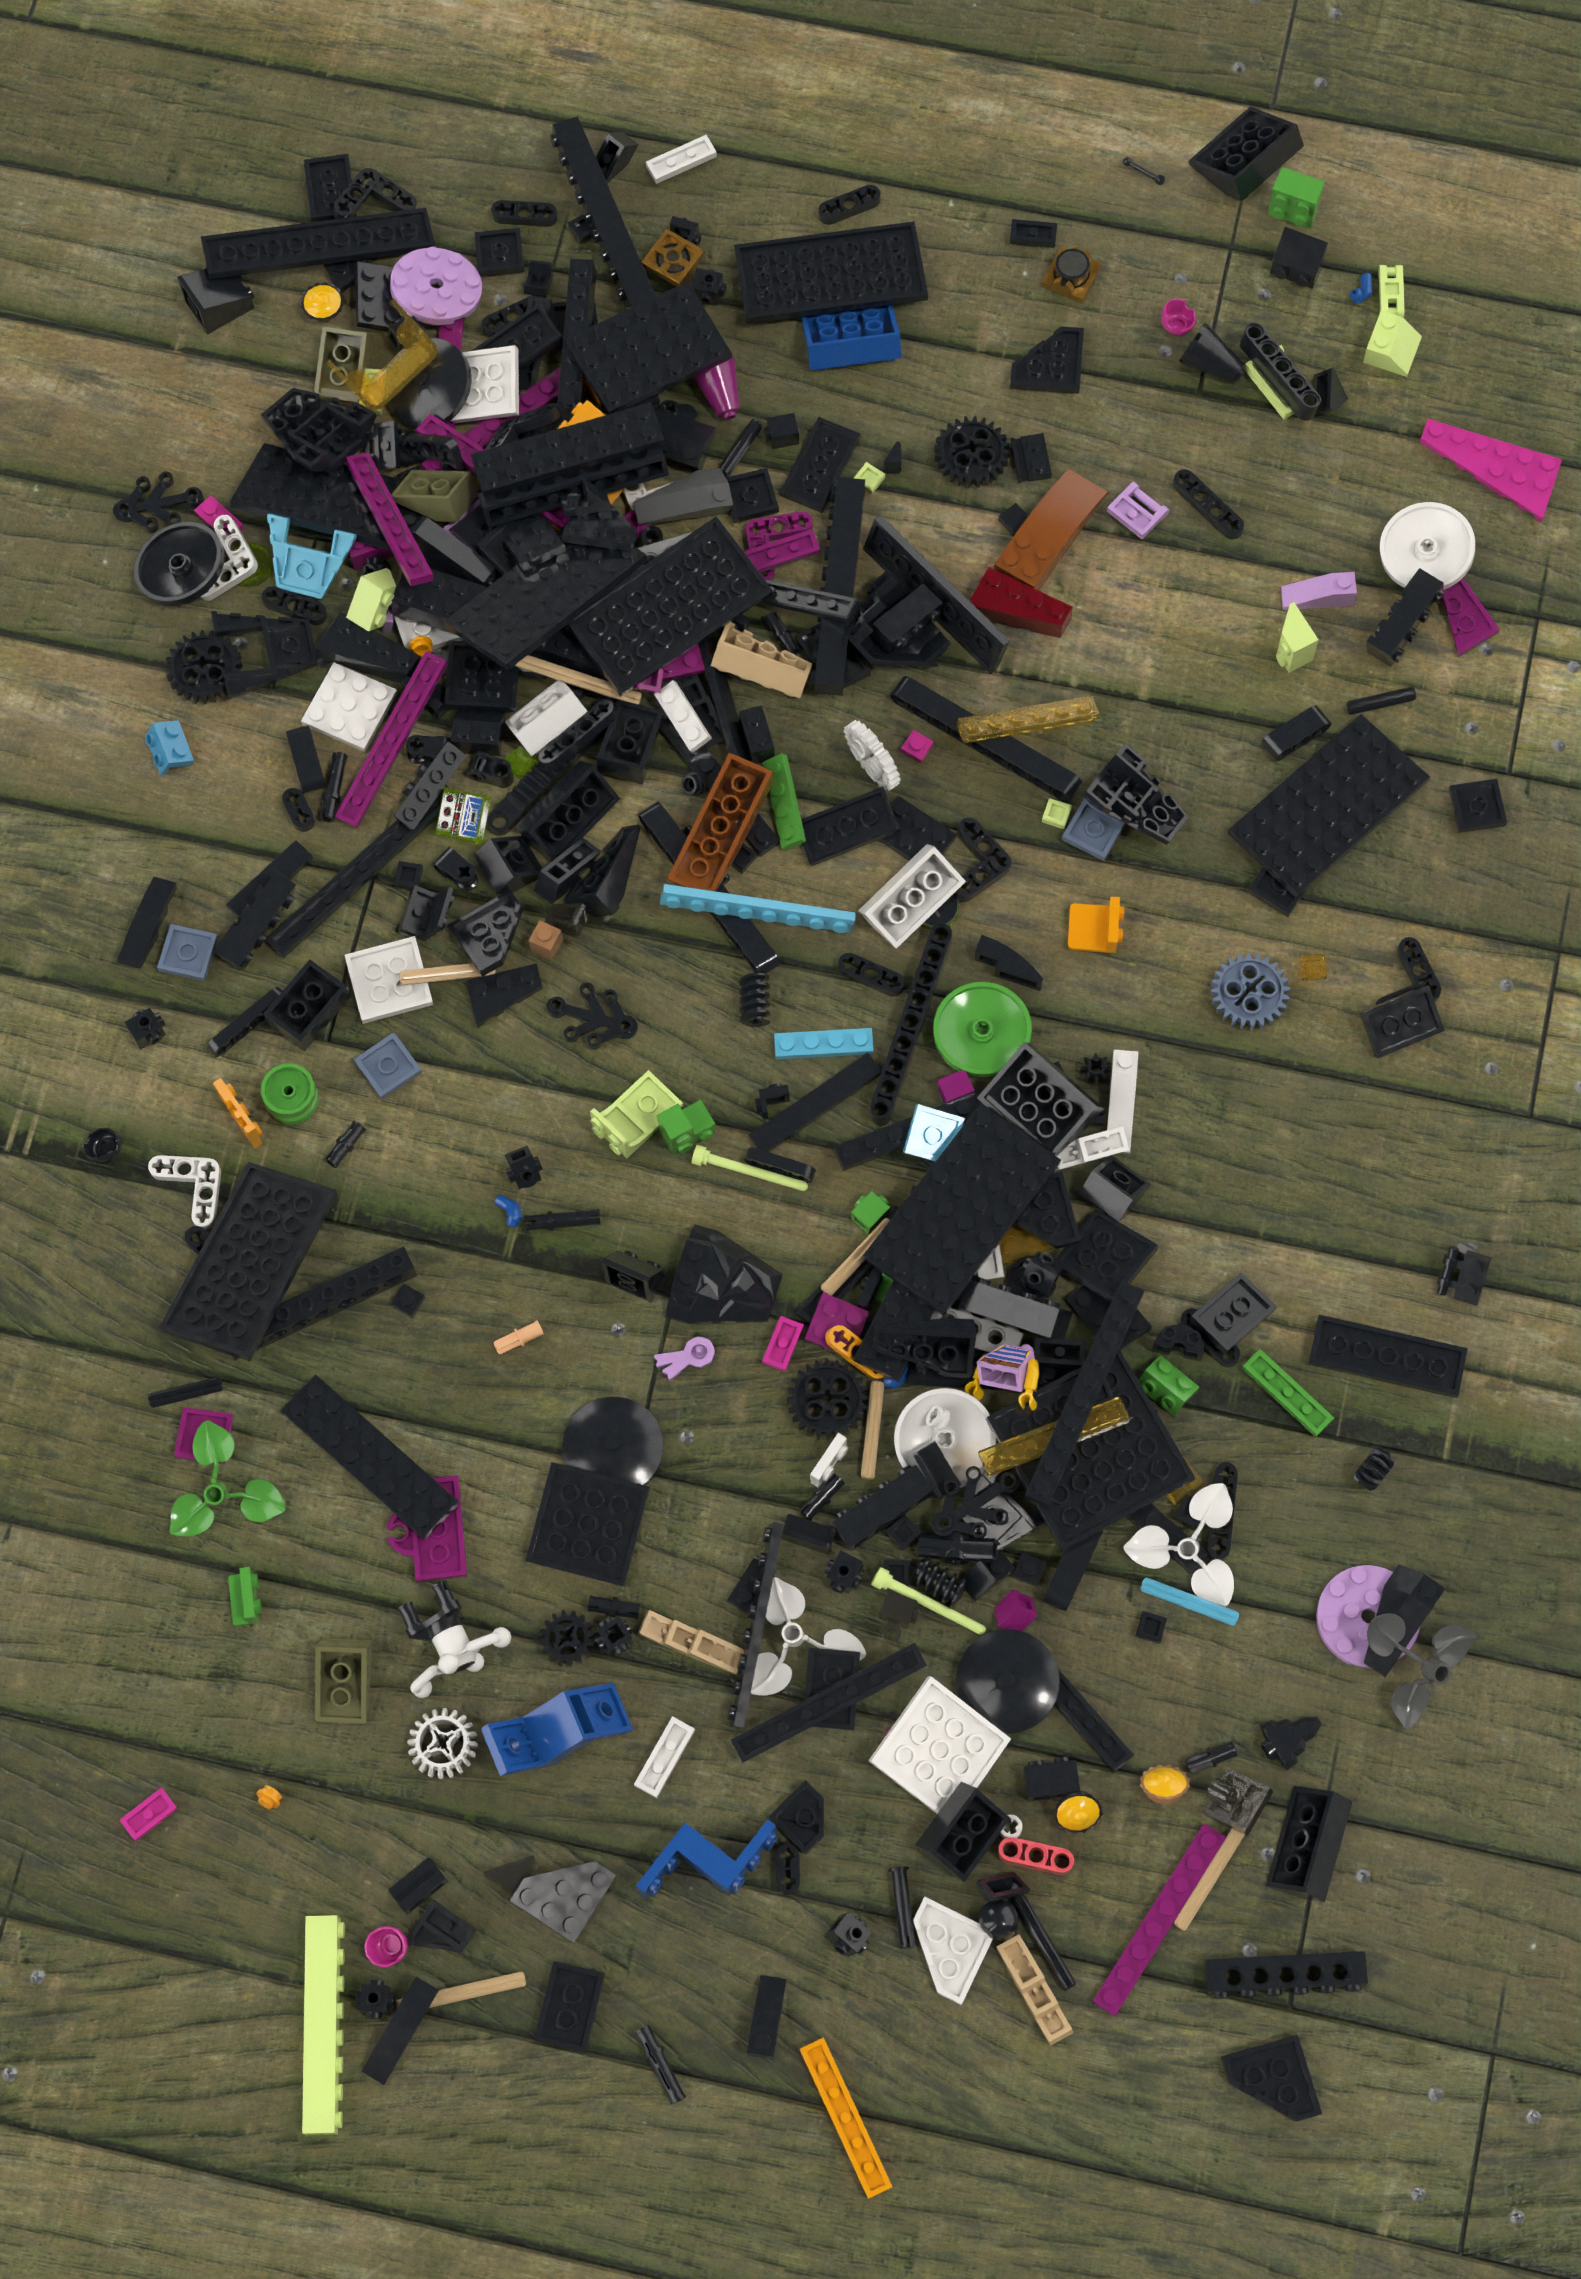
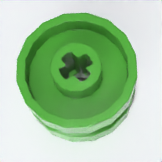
(289, 1094)

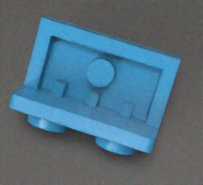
(168, 746)

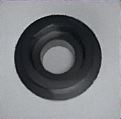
(692, 783)

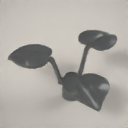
(1451, 1646)

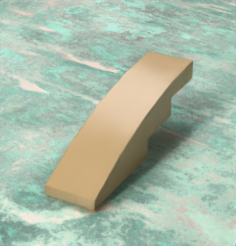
(690, 1641)
(1034, 1989)

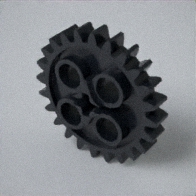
(968, 433)
(204, 648)
(827, 1377)

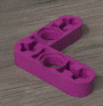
(764, 537)

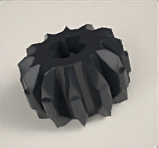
(1374, 1468)

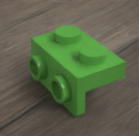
(1167, 1385)
(243, 1597)

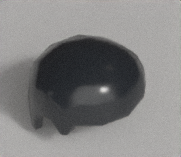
(102, 1146)
(999, 1919)

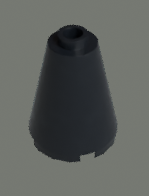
(1212, 356)

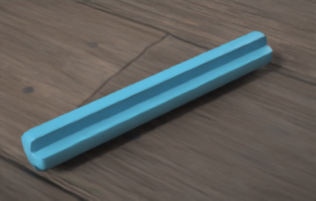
(1189, 1601)

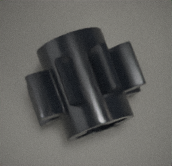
(375, 564)
(1095, 1062)

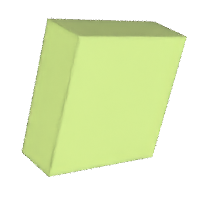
(872, 476)
(1056, 813)

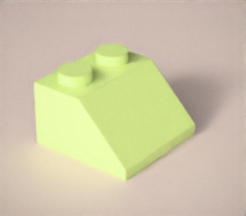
(1392, 344)
(372, 599)
(1297, 641)

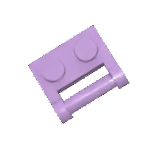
(1135, 516)

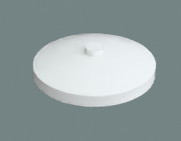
(1429, 539)
(959, 1440)

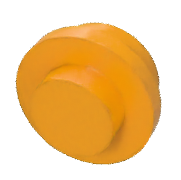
(420, 645)
(269, 1797)

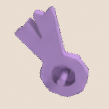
(697, 1353)

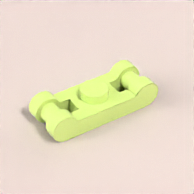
(1391, 289)

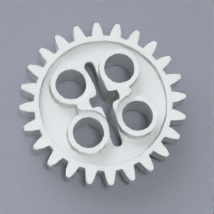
(862, 745)

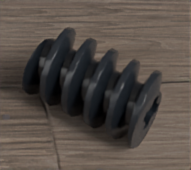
(753, 998)
(939, 1582)

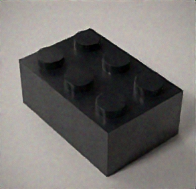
(307, 1005)
(962, 1831)

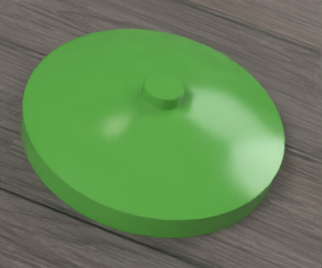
(981, 1028)

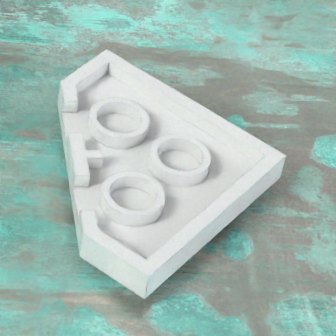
(952, 1948)

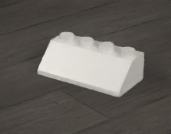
(911, 895)

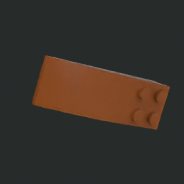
(1050, 530)
(722, 824)

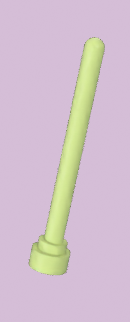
(703, 1156)
(884, 1580)

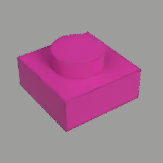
(917, 746)

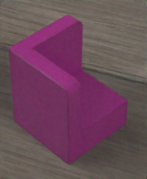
(651, 685)
(954, 1086)
(1015, 1611)

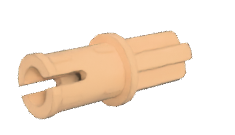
(518, 1337)

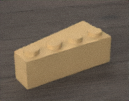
(760, 662)

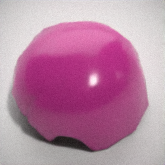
(1178, 317)
(386, 1946)

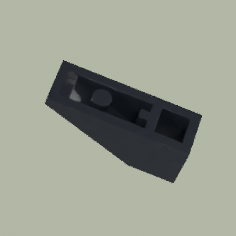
(564, 870)
(766, 2017)

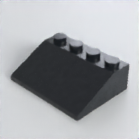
(1247, 152)
(1040, 1100)

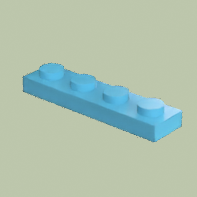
(823, 1043)

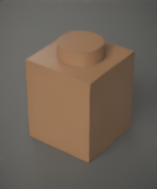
(545, 940)

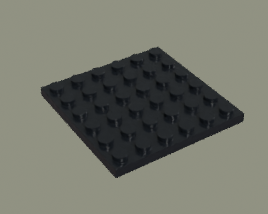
(1107, 1472)

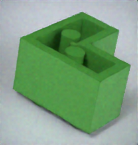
(685, 1126)

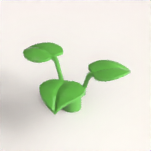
(191, 1514)

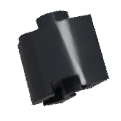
(1179, 1338)

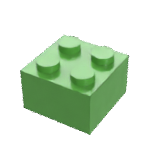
(1296, 198)

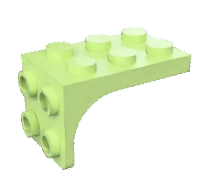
(633, 1115)

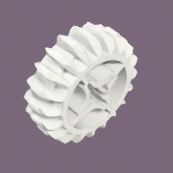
(432, 1750)

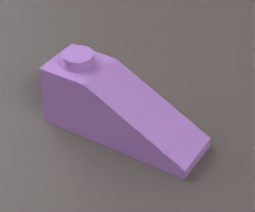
(1321, 591)

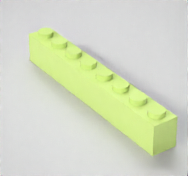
(321, 2025)

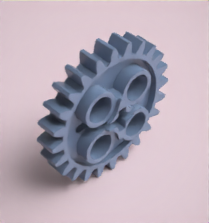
(1267, 1004)

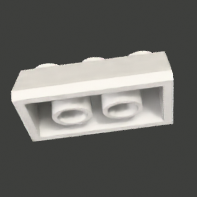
(546, 717)

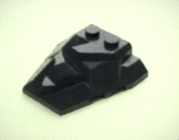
(319, 430)
(1134, 797)
(721, 1282)

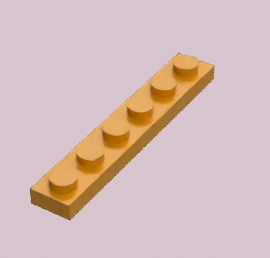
(846, 2118)

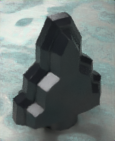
(1288, 1739)

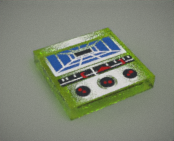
(462, 815)

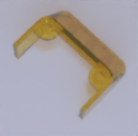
(398, 372)

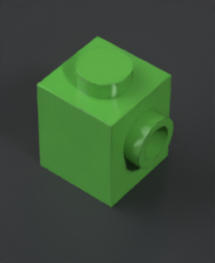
(870, 1211)

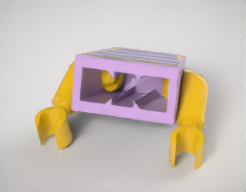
(1008, 1369)

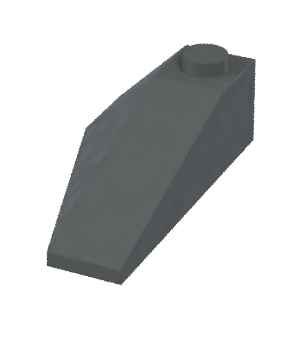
(690, 497)

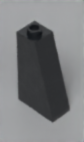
(450, 555)

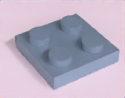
(1093, 831)
(187, 952)
(387, 1065)

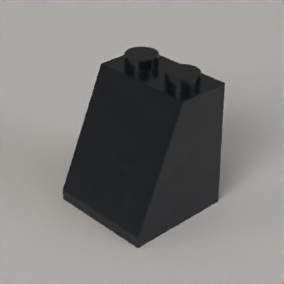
(215, 300)

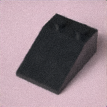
(629, 742)
(632, 1275)

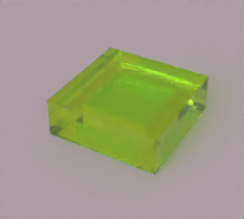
(521, 761)

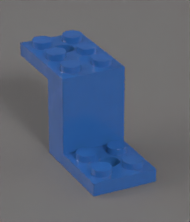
(556, 1729)
(707, 1860)

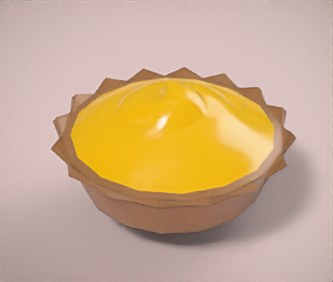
(1164, 1784)

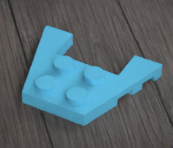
(305, 568)

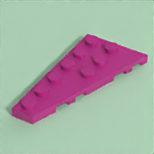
(1503, 467)

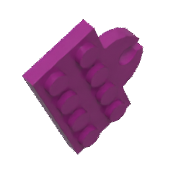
(443, 1552)

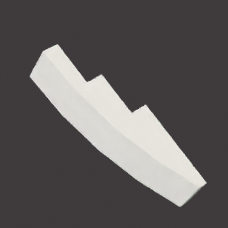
(1093, 1148)

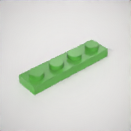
(785, 803)
(1288, 1393)

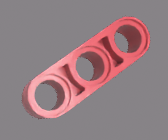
(1022, 1859)

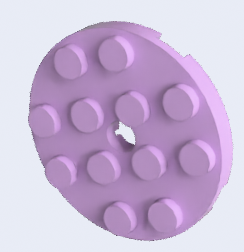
(420, 269)
(1341, 1611)

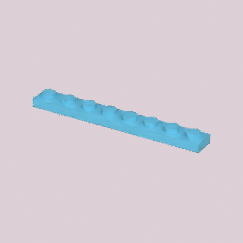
(757, 908)

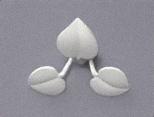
(1150, 1545)
(785, 1604)

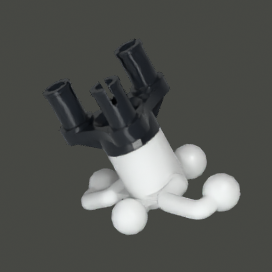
(448, 1638)

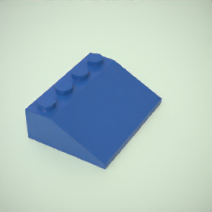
(851, 337)

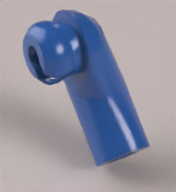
(1364, 291)

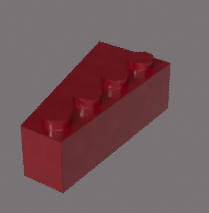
(1019, 605)

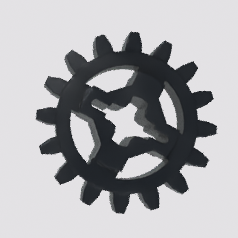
(575, 1645)

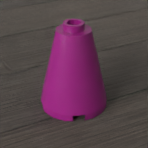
(721, 389)

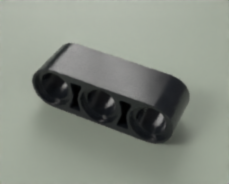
(1296, 733)
(306, 759)

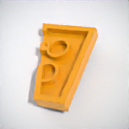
(239, 1112)

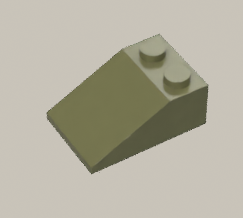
(348, 352)
(437, 494)
(343, 1680)

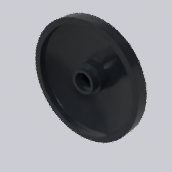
(437, 389)
(179, 564)
(614, 1440)
(1009, 1680)

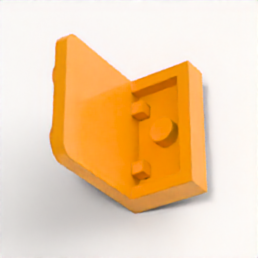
(1095, 926)

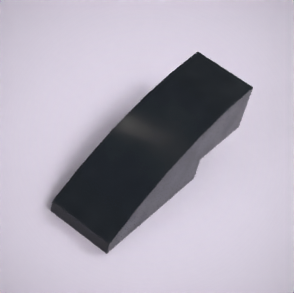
(1007, 963)

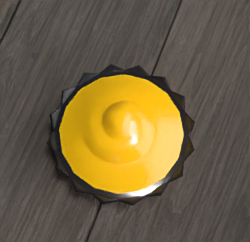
(322, 301)
(1077, 1812)

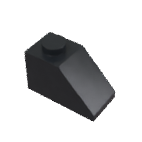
(615, 154)

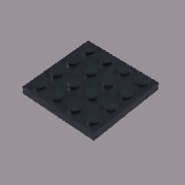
(588, 1524)

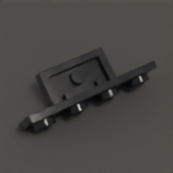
(427, 785)

